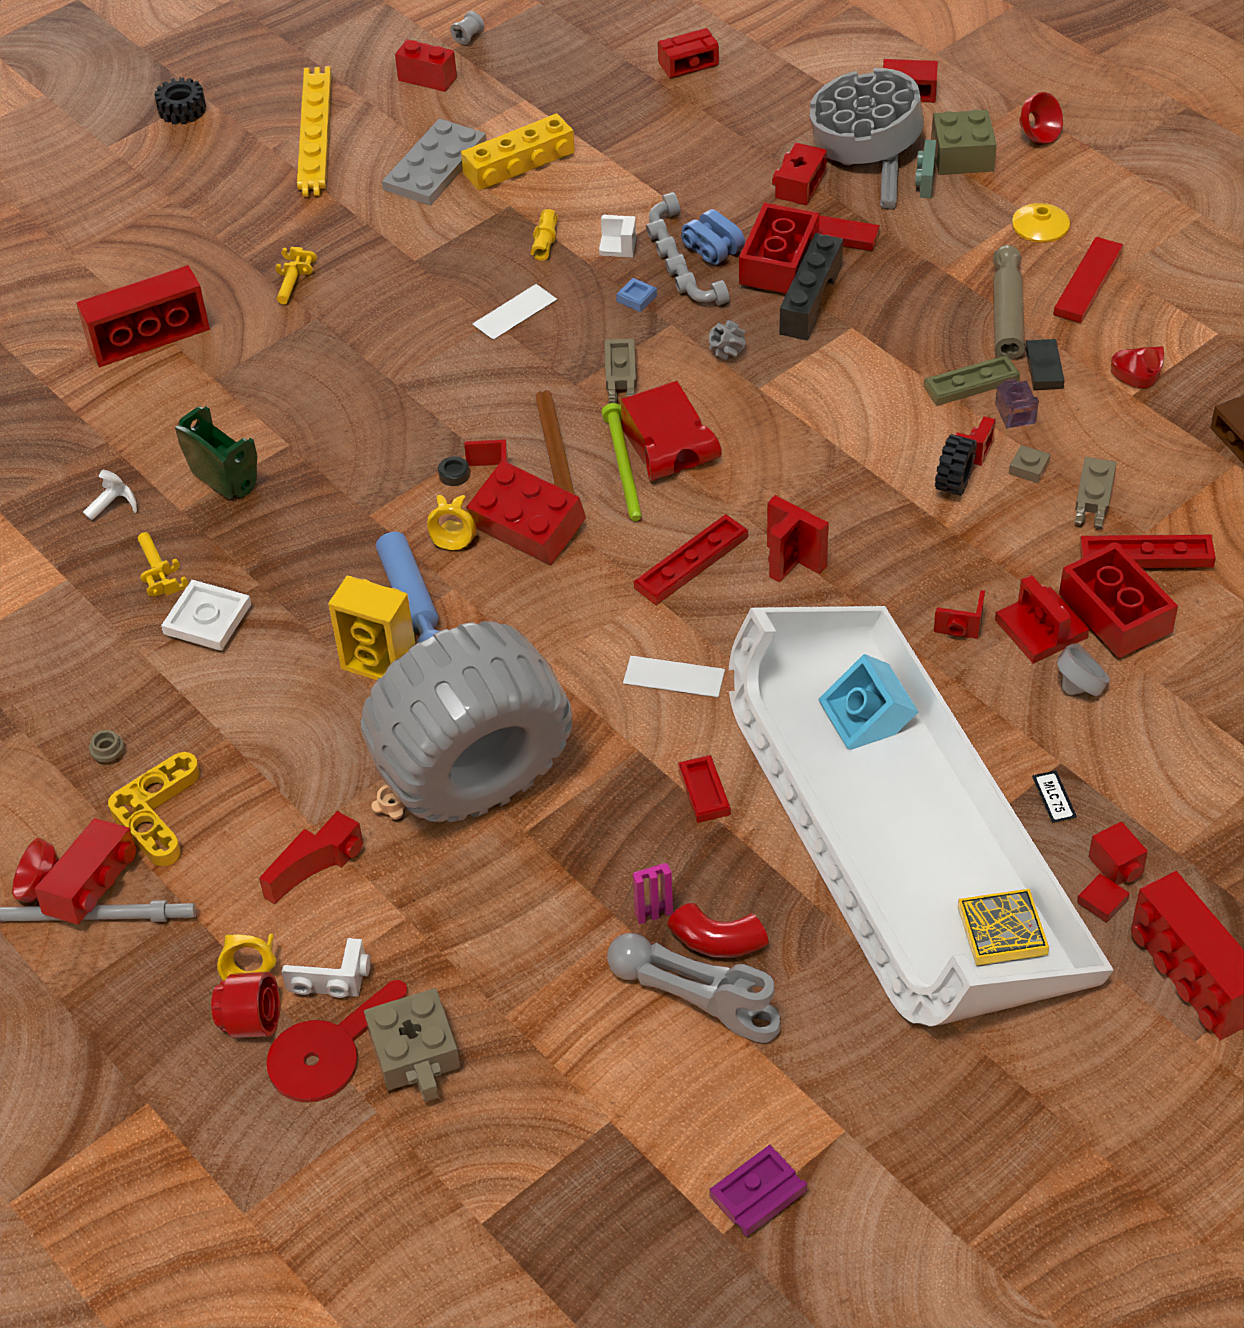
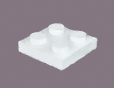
(206, 615)

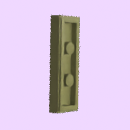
(970, 380)

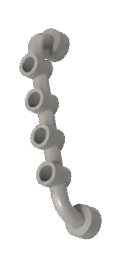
(676, 263)

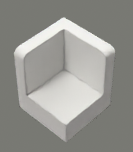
(618, 236)

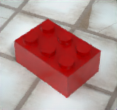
(776, 246)
(526, 512)
(1118, 600)

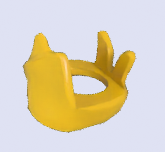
(451, 534)
(234, 942)

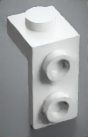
(331, 981)

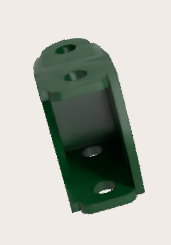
(216, 457)

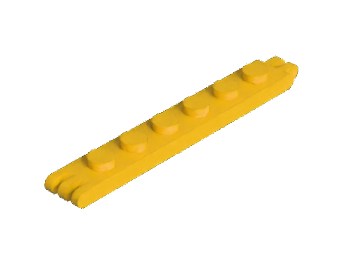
(314, 131)

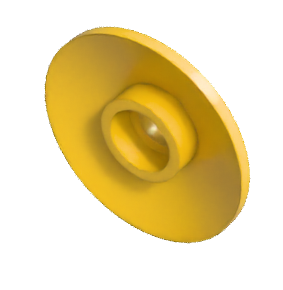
(1040, 222)

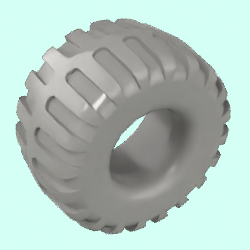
(465, 721)

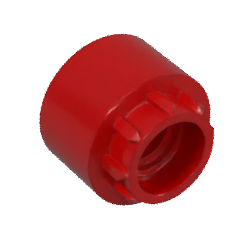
(247, 1005)

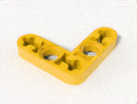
(144, 802)

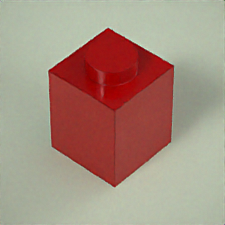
(1118, 854)

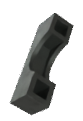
(803, 297)

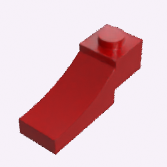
(310, 854)

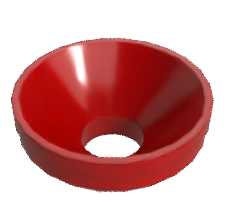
(1047, 118)
(32, 868)

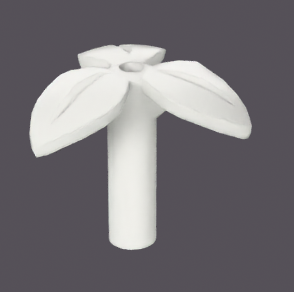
(114, 488)

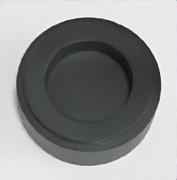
(453, 471)

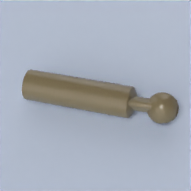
(1008, 303)

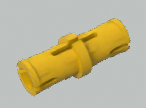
(544, 234)

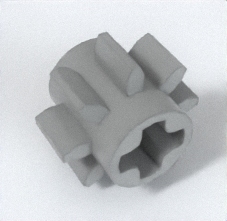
(726, 339)

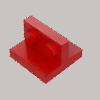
(794, 538)
(1040, 621)

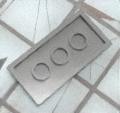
(432, 162)

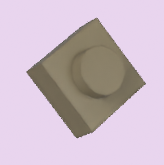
(1029, 464)

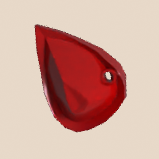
(1138, 366)

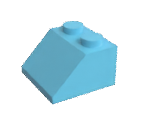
(868, 703)

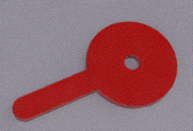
(329, 1043)

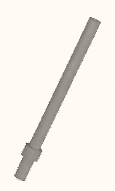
(157, 911)

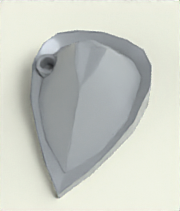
(1081, 672)

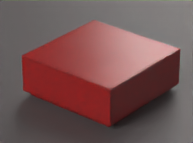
(1103, 897)

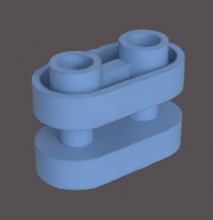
(713, 237)

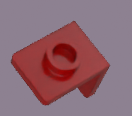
(485, 452)
(959, 622)

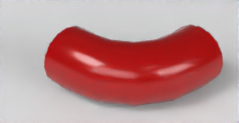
(716, 937)

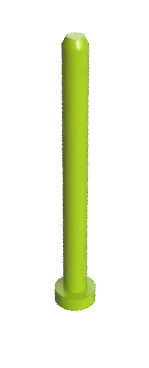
(612, 414)

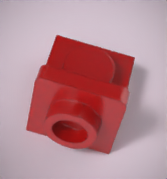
(984, 437)

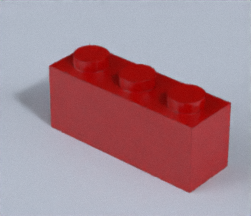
(85, 871)

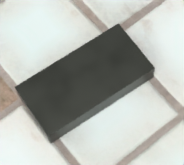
(1044, 364)

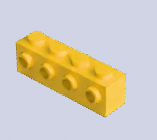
(517, 151)

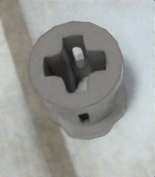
(465, 29)

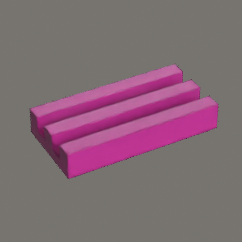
(655, 906)

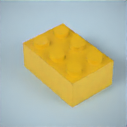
(370, 626)

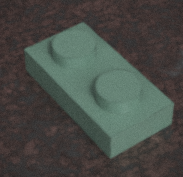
(926, 161)

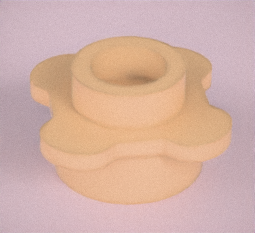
(381, 805)

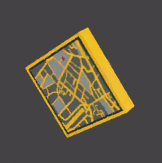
(1003, 927)

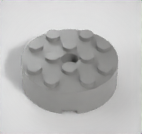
(867, 116)

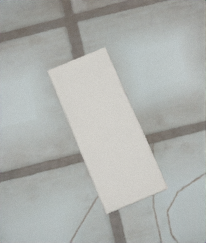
(514, 311)
(674, 676)

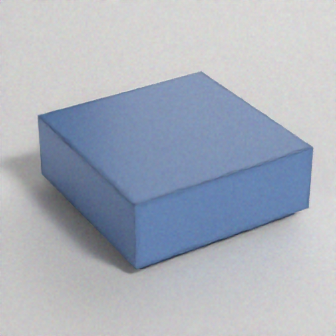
(636, 294)

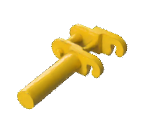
(293, 269)
(159, 570)

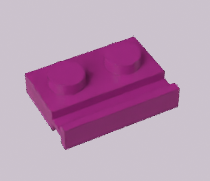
(758, 1190)

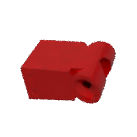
(667, 431)

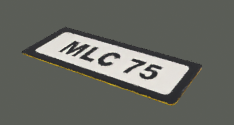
(1054, 796)

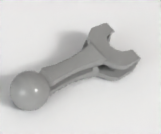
(720, 989)

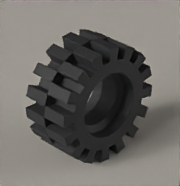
(180, 100)
(955, 464)

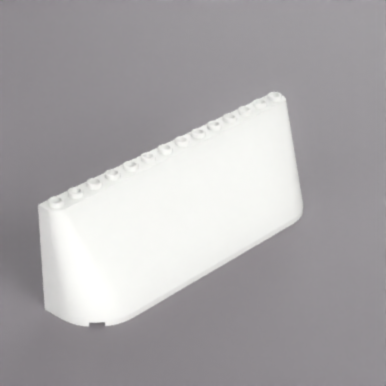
(901, 819)

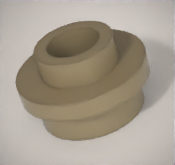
(106, 746)

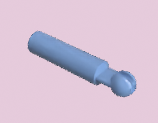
(405, 576)

